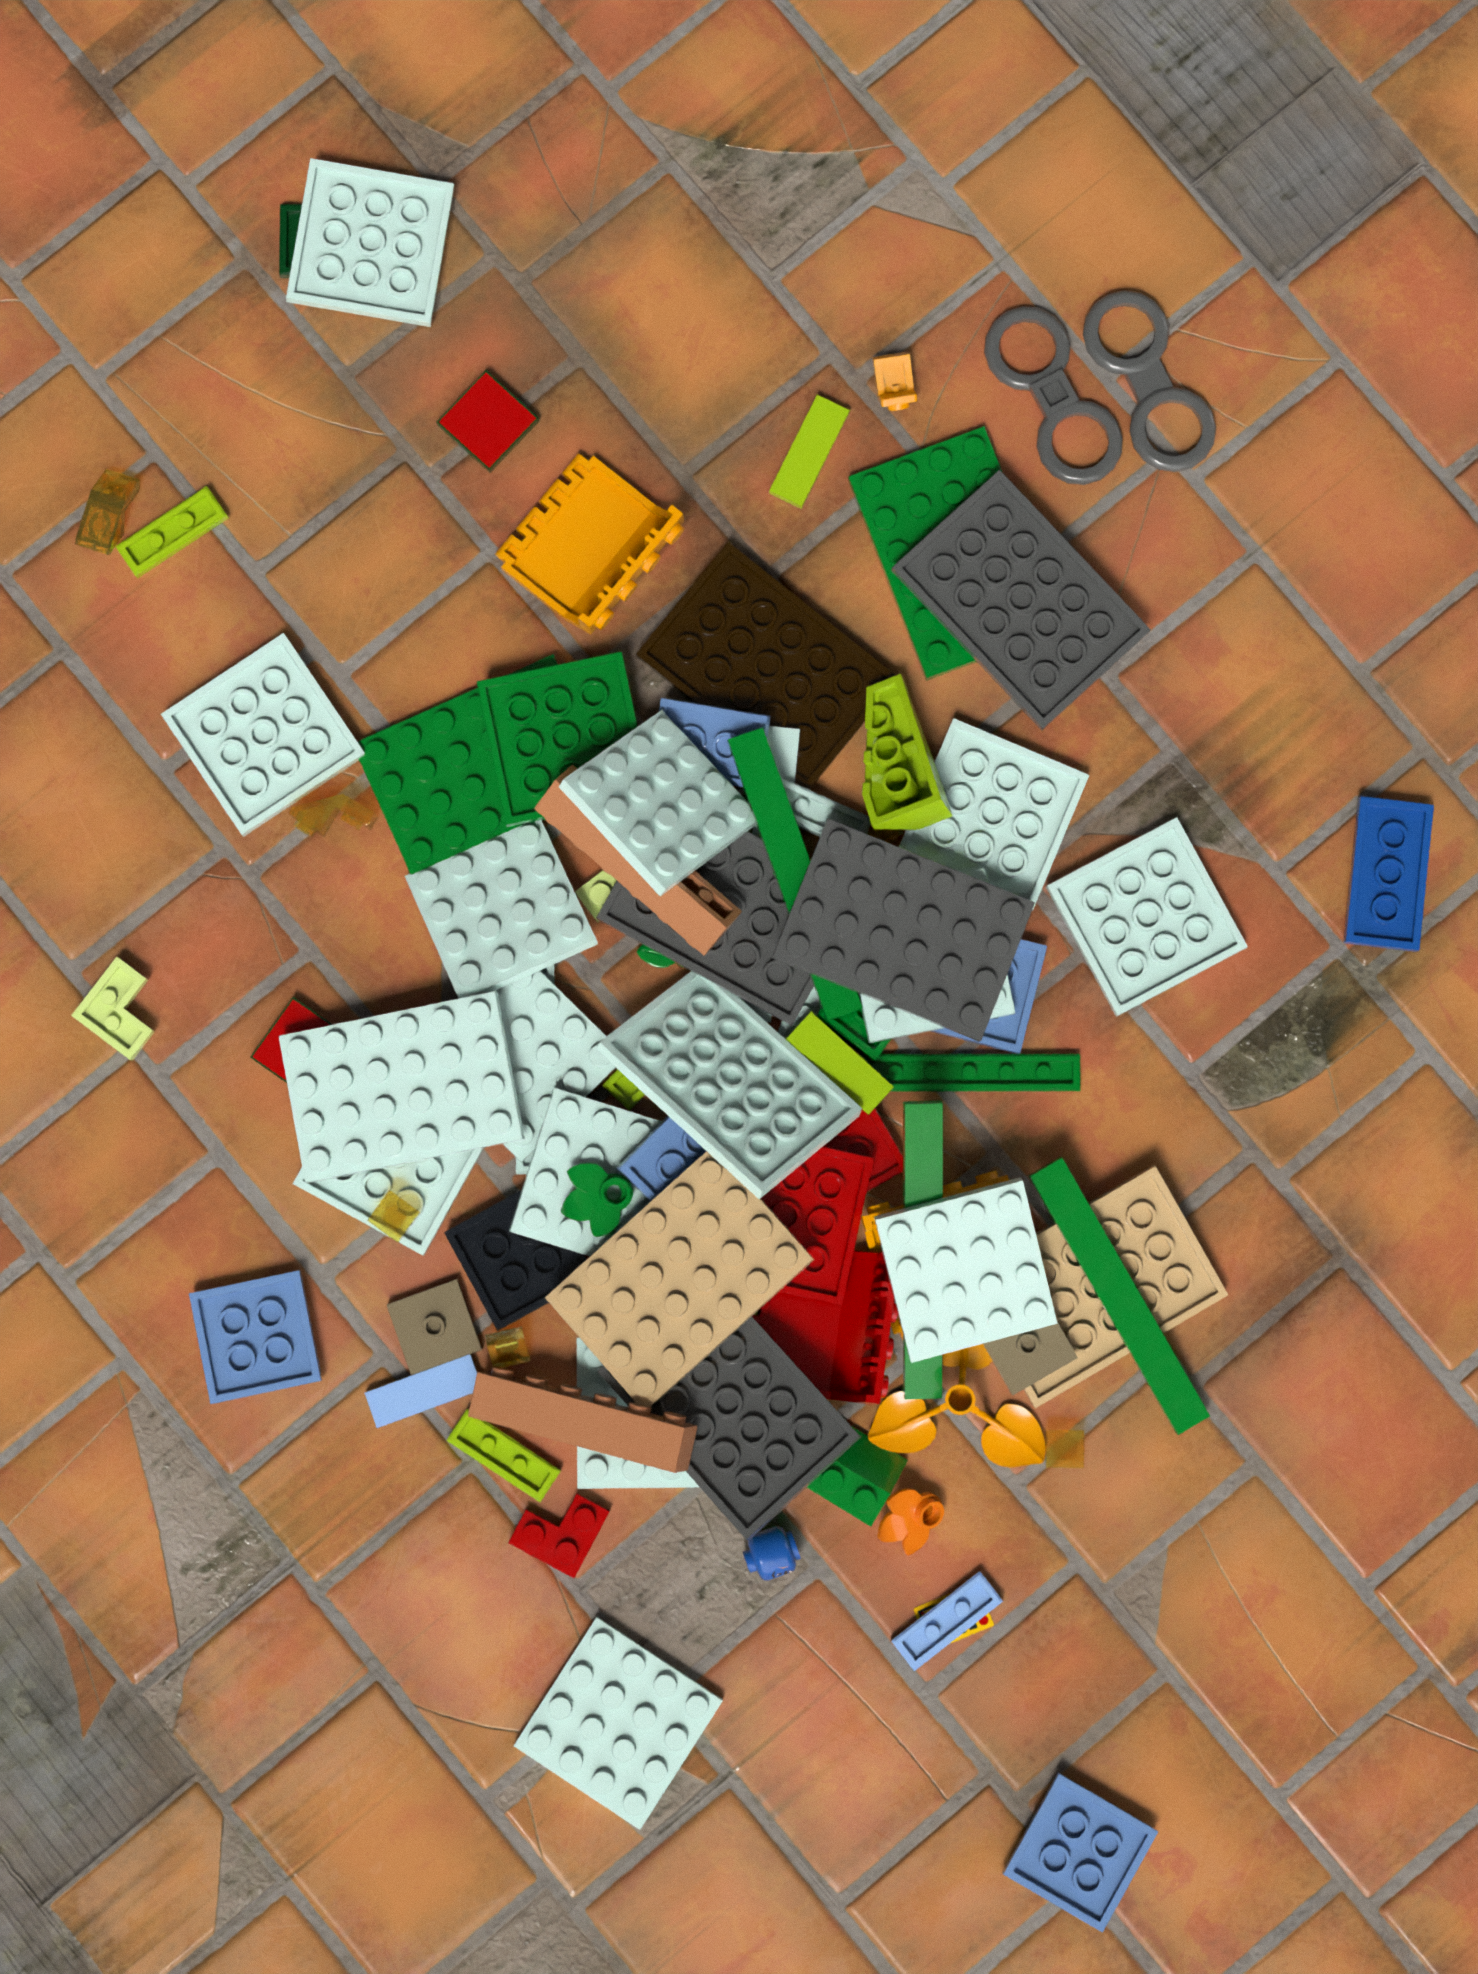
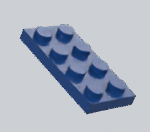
(1388, 874)

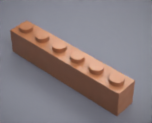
(690, 907)
(583, 1420)

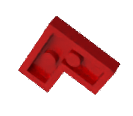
(563, 1545)

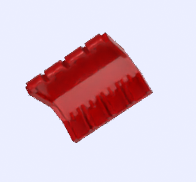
(844, 1344)

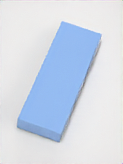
(422, 1391)
(946, 1621)

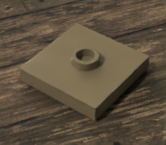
(434, 1327)
(1030, 1356)

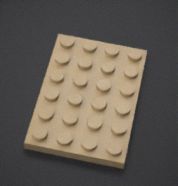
(1157, 1254)
(678, 1279)

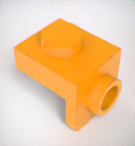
(894, 380)

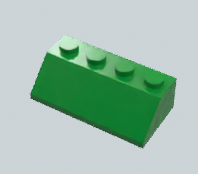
(860, 1479)

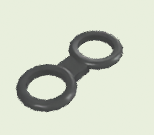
(1149, 381)
(1053, 395)

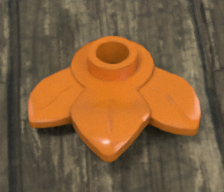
(910, 1518)

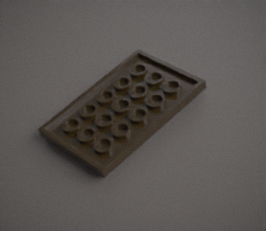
(764, 651)

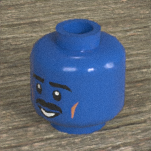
(772, 1553)

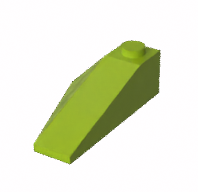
(900, 773)

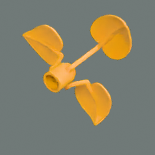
(1009, 1441)

